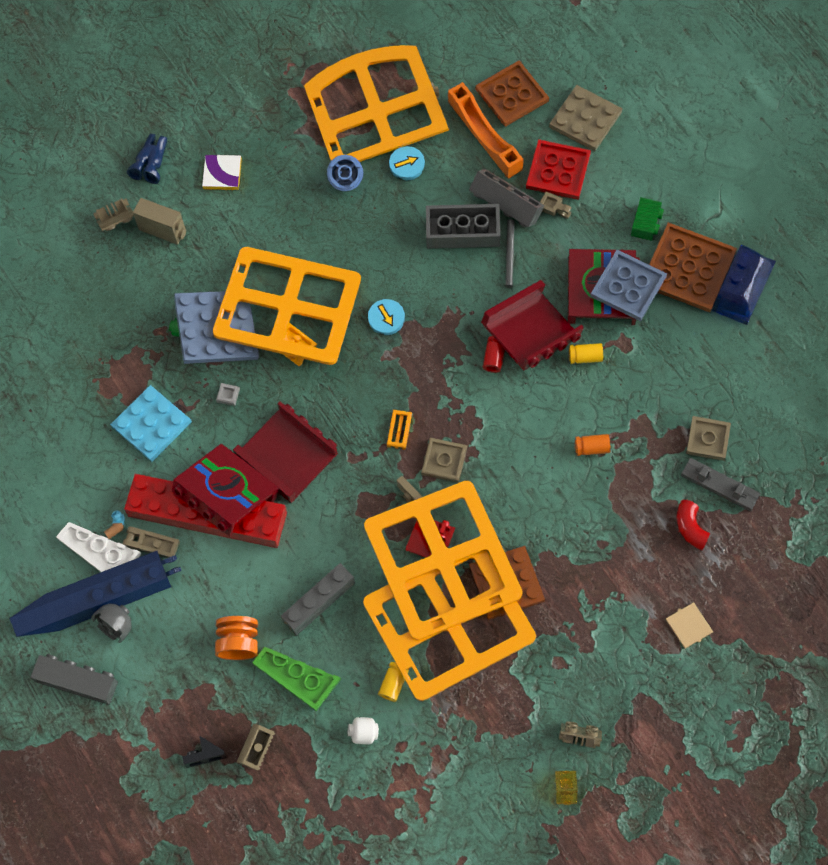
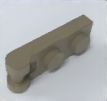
(151, 542)

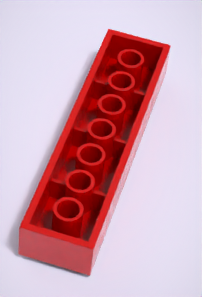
(155, 502)

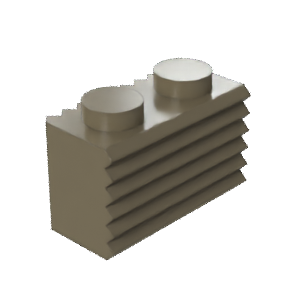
(255, 747)

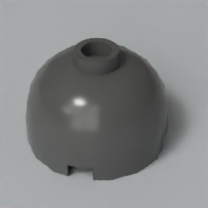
(113, 621)

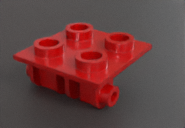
(418, 544)

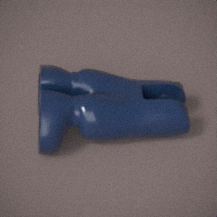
(152, 157)

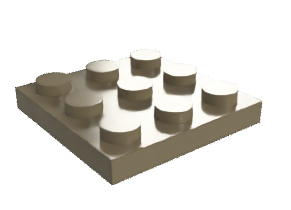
(585, 118)

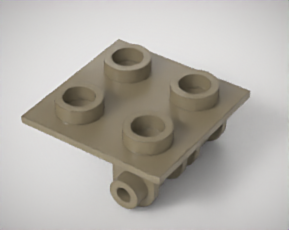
(109, 222)
(571, 729)

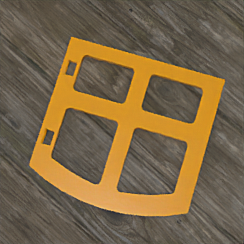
(377, 110)

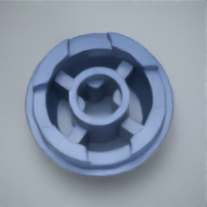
(344, 172)

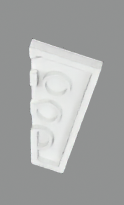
(96, 549)

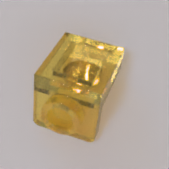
(566, 787)

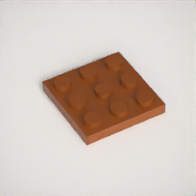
(512, 93)
(525, 575)

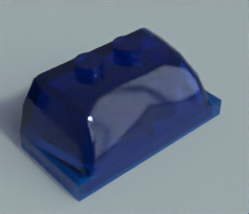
(743, 284)

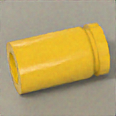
(585, 353)
(392, 683)

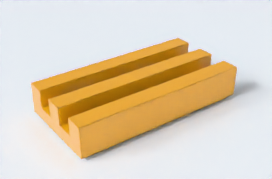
(396, 444)

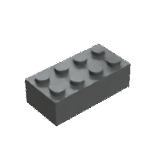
(463, 226)

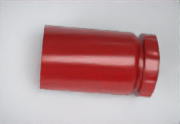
(493, 356)

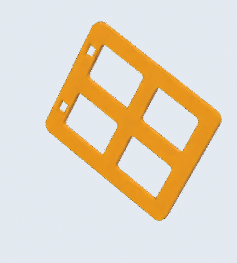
(287, 306)
(442, 559)
(473, 662)

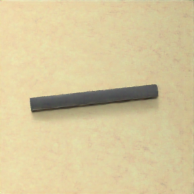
(509, 253)

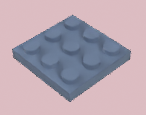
(628, 285)

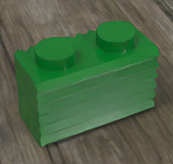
(646, 219)

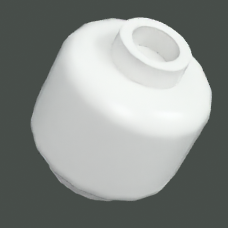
(363, 730)

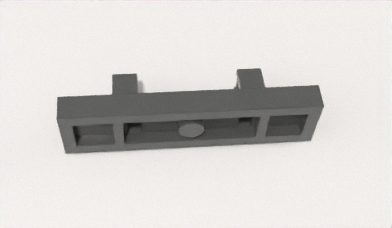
(720, 484)

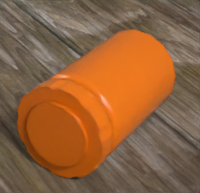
(592, 444)

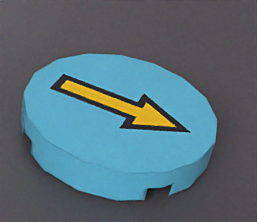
(407, 163)
(386, 317)

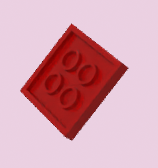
(558, 169)

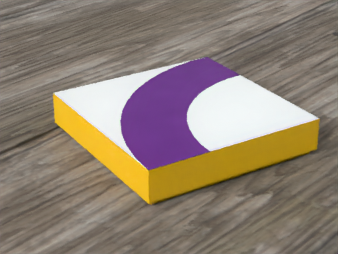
(222, 172)

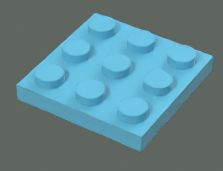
(151, 423)

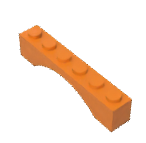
(500, 151)

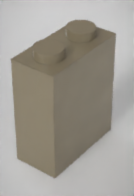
(159, 221)

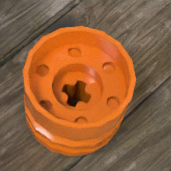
(236, 638)

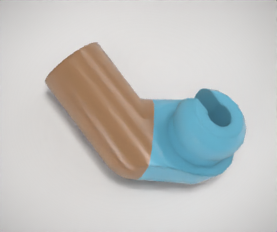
(117, 524)

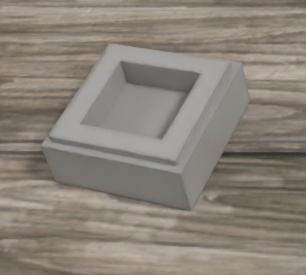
(228, 394)

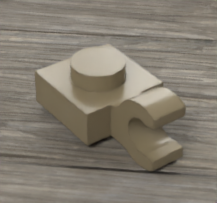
(554, 204)

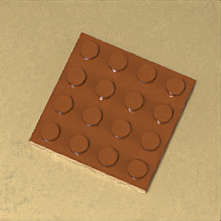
(692, 265)

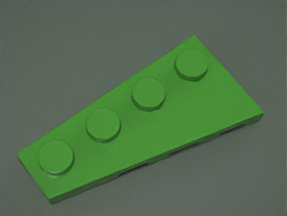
(297, 677)

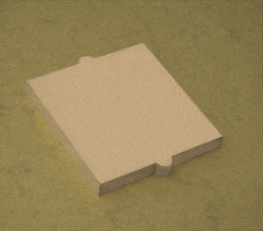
(689, 625)

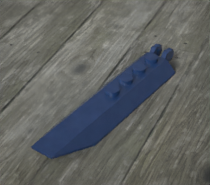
(83, 598)

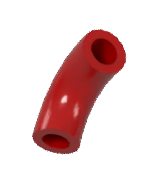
(688, 525)

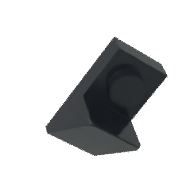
(209, 754)

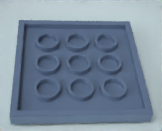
(196, 319)

